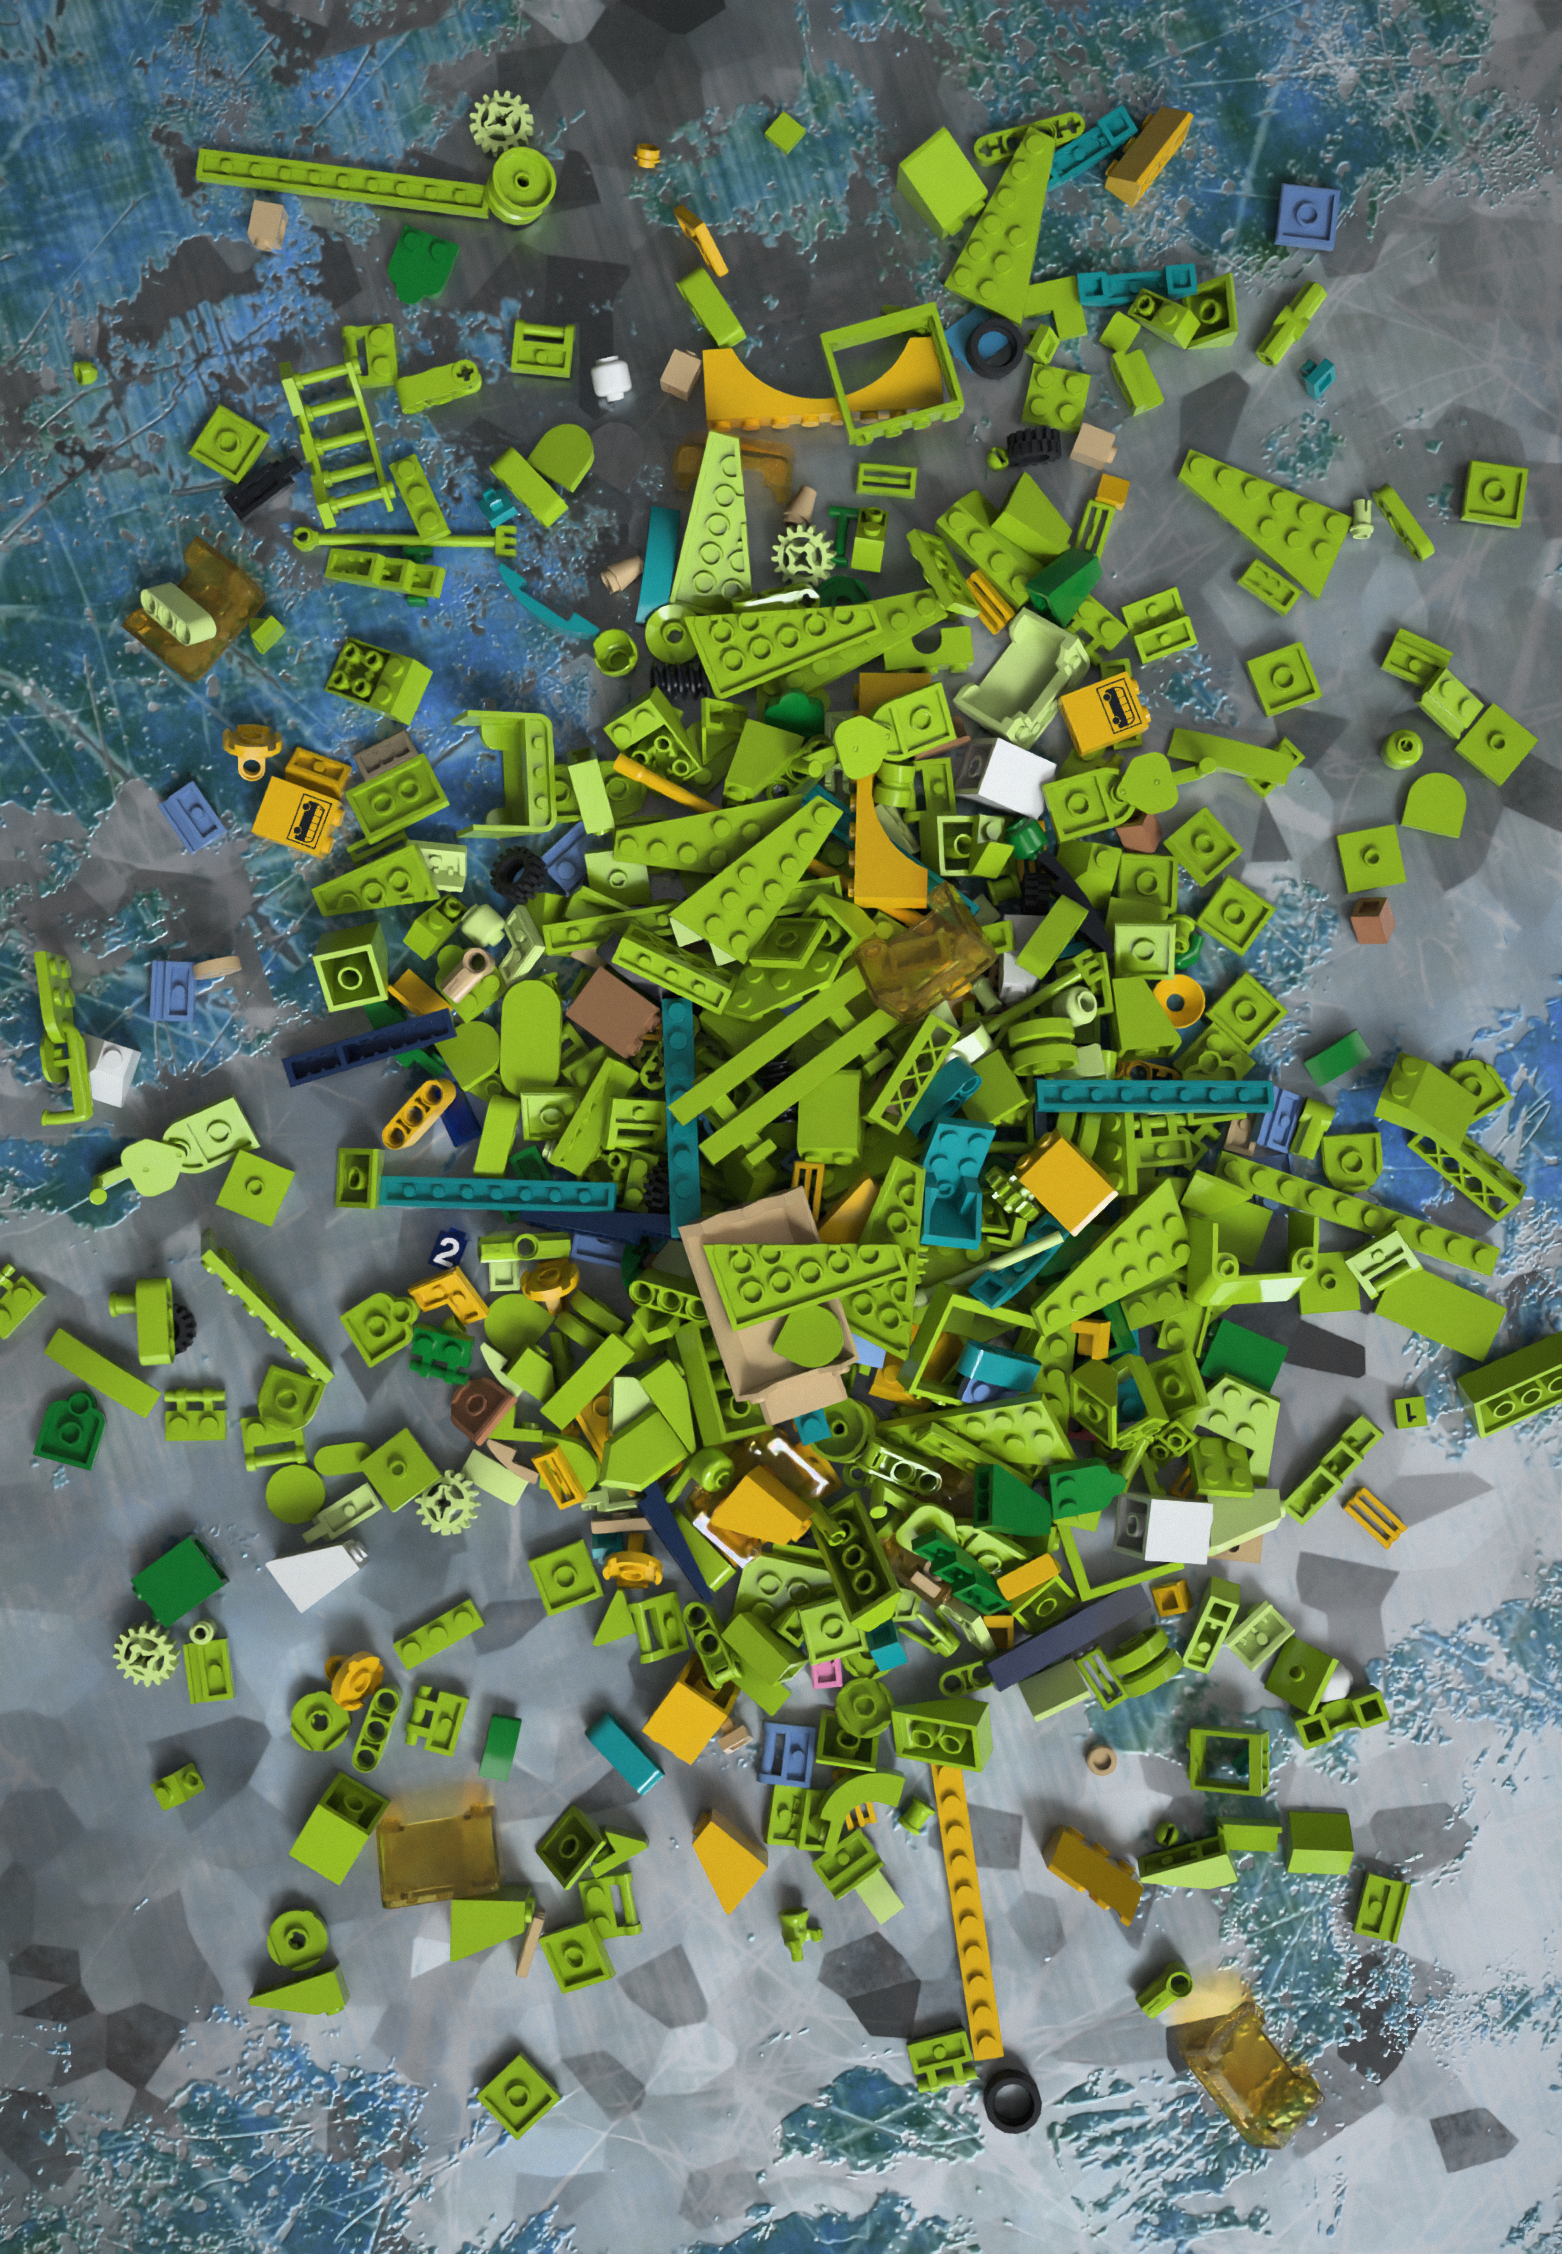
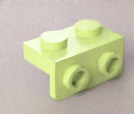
(446, 864)
(1258, 1635)

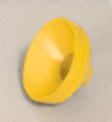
(1191, 994)

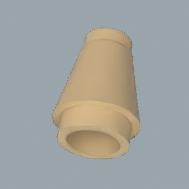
(800, 508)
(622, 573)

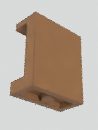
(614, 1013)

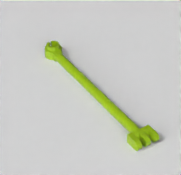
(495, 541)
(1082, 971)

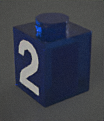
(449, 1249)

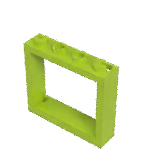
(883, 327)
(943, 1300)
(1073, 1559)

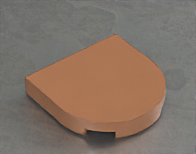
(480, 1407)

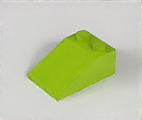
(947, 846)
(1426, 1101)
(943, 1265)
(944, 1733)

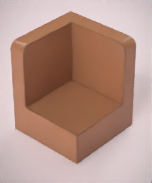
(1140, 833)
(1373, 920)

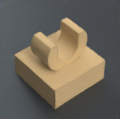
(925, 1579)
(734, 1737)

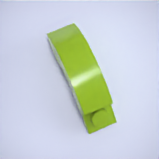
(852, 1790)

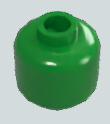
(1026, 838)

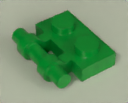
(441, 1345)

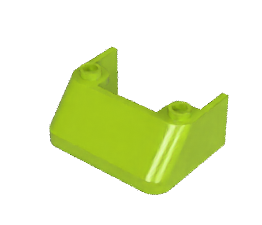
(526, 769)
(1215, 1275)

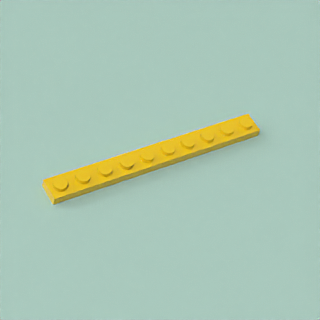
(967, 1912)

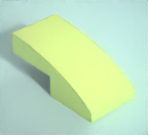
(497, 1361)
(493, 1477)
(880, 1897)

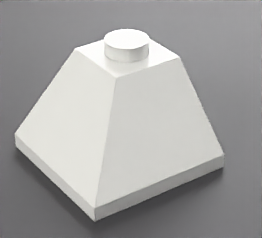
(110, 1070)

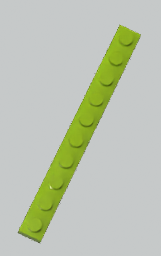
(342, 183)
(592, 931)
(1355, 1213)

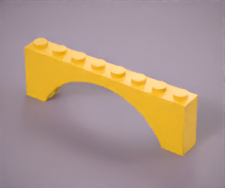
(742, 400)
(882, 872)

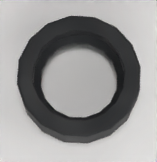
(1015, 340)
(1019, 2124)

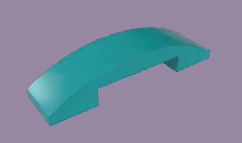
(1091, 147)
(1122, 289)
(658, 562)
(575, 627)
(1000, 1286)

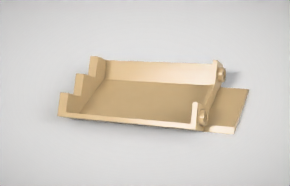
(751, 1365)

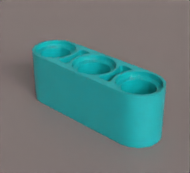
(944, 1095)
(998, 1366)
(624, 1753)

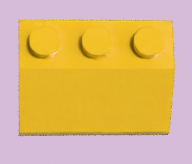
(1147, 154)

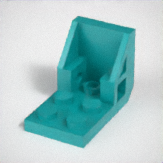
(951, 1186)

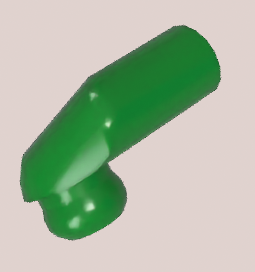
(1189, 958)

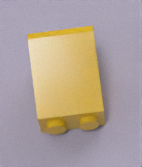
(1065, 1181)
(764, 1510)
(690, 1711)
(728, 1858)

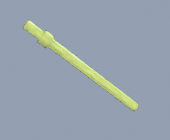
(923, 1297)

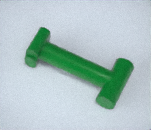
(843, 516)
(418, 554)

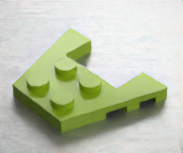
(1243, 1416)

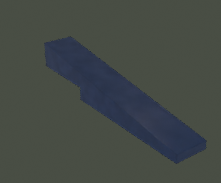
(369, 1047)
(613, 1227)
(660, 1518)
(1065, 1636)

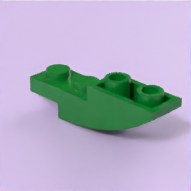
(383, 1015)

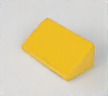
(317, 773)
(1029, 1576)

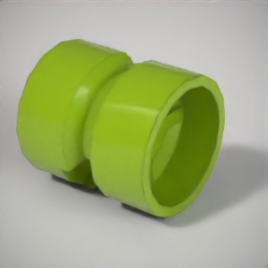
(893, 786)

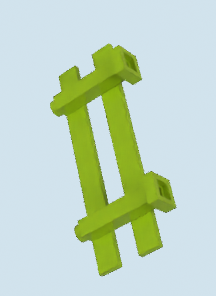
(742, 1128)

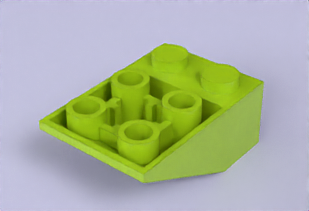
(379, 680)
(654, 737)
(628, 1170)

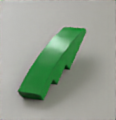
(966, 1576)

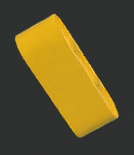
(406, 1117)

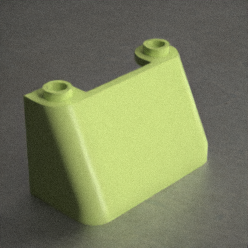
(1027, 681)

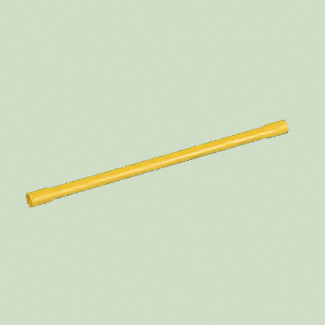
(640, 773)

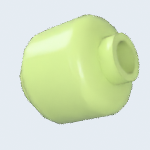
(483, 925)
(1076, 1004)

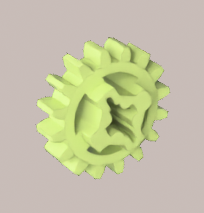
(502, 110)
(794, 549)
(448, 1489)
(146, 1654)

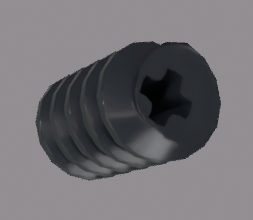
(680, 681)
(777, 1072)

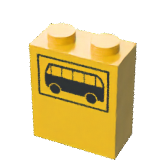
(1104, 713)
(298, 818)

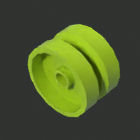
(520, 185)
(1043, 1046)
(1082, 1132)
(595, 1320)
(858, 1423)
(1144, 1661)

